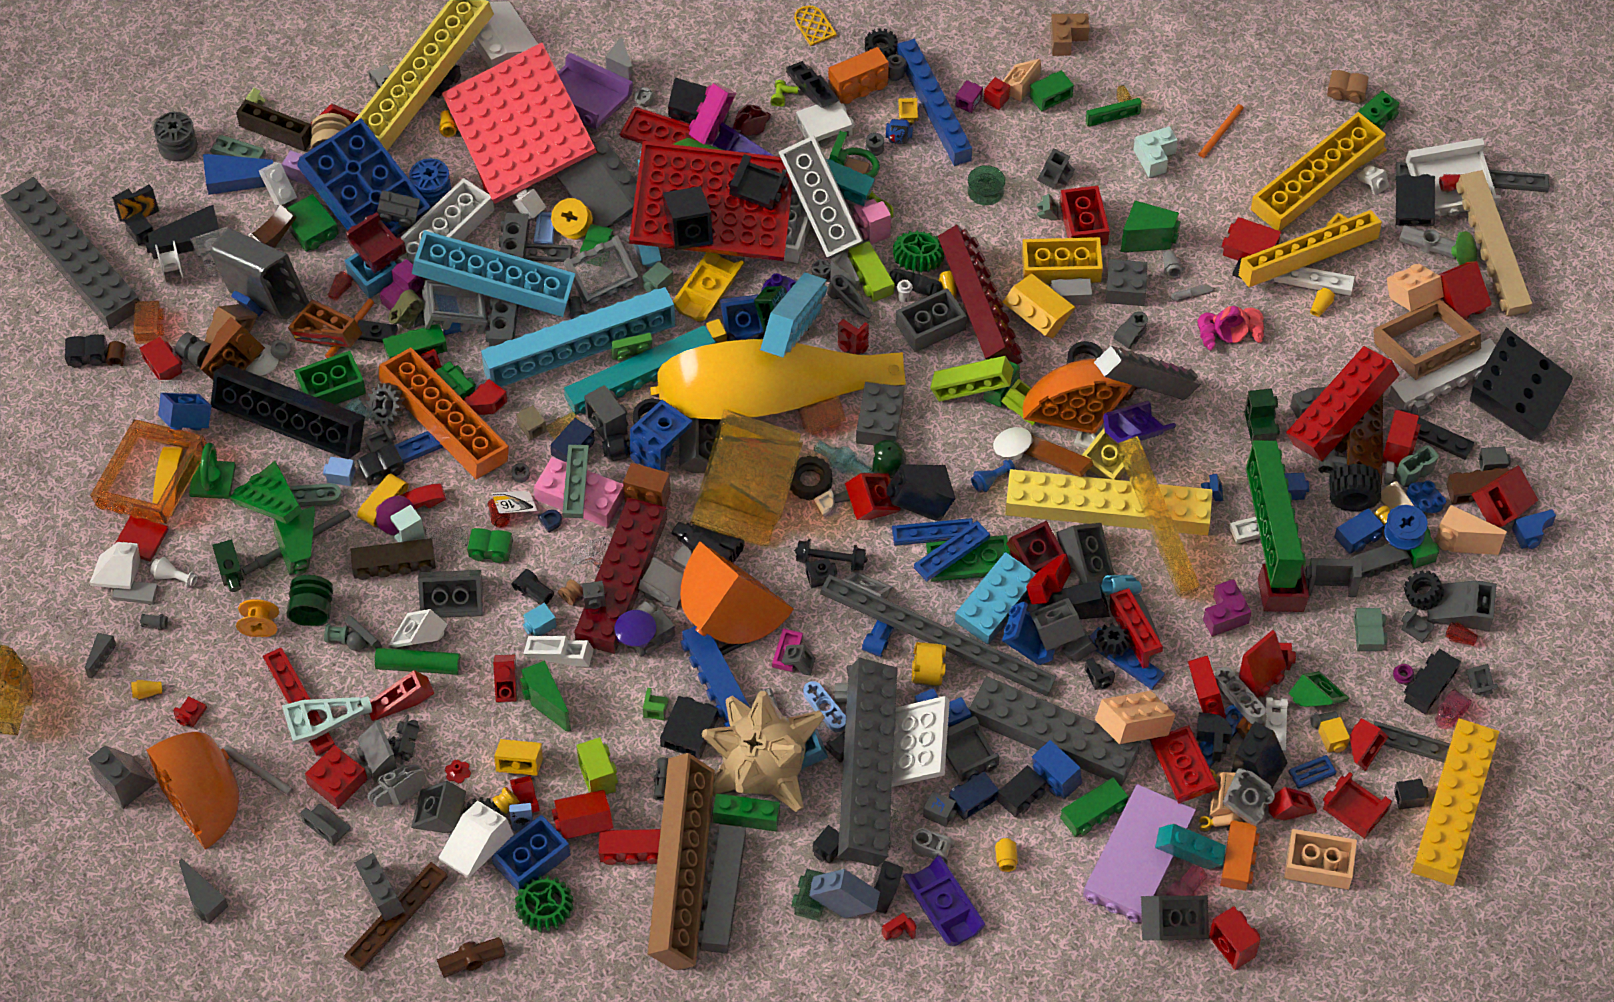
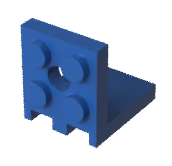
(651, 440)

